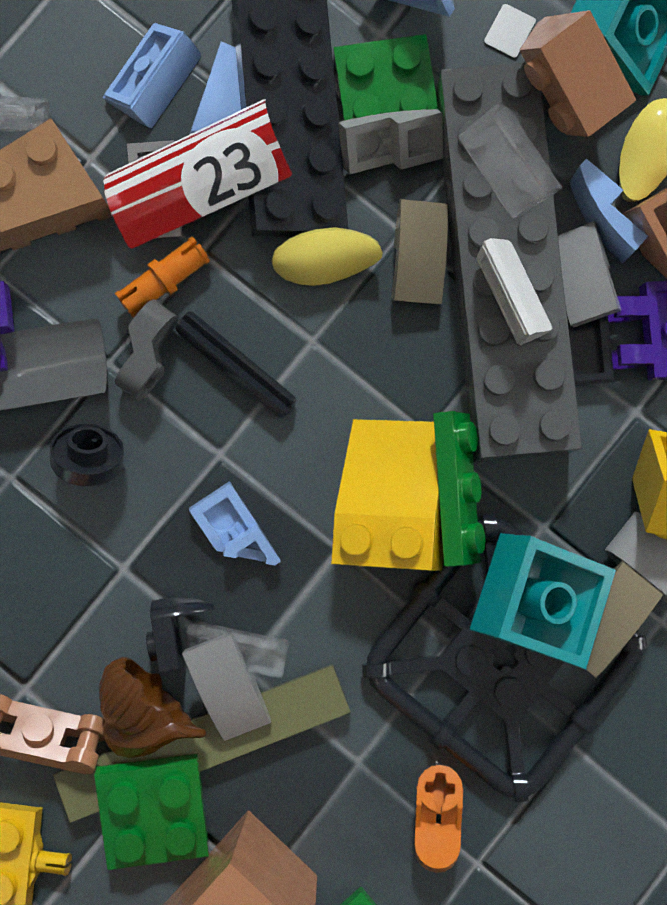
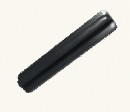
(235, 364)

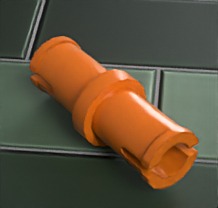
(162, 276)

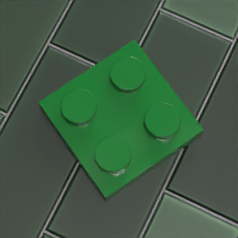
(385, 76)
(152, 811)

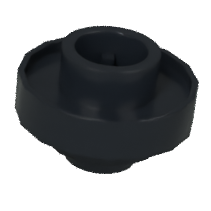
(86, 455)

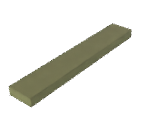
(292, 708)

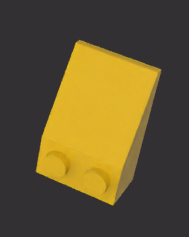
(389, 498)

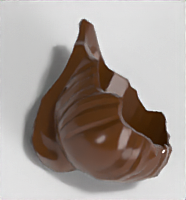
(139, 711)

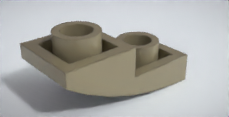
(420, 252)
(625, 611)

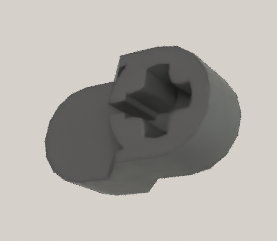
(147, 334)

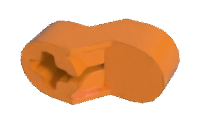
(435, 843)

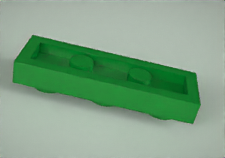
(458, 488)

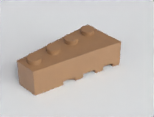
(44, 189)

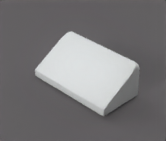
(513, 290)

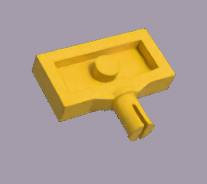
(23, 854)

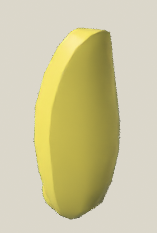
(644, 153)
(325, 256)

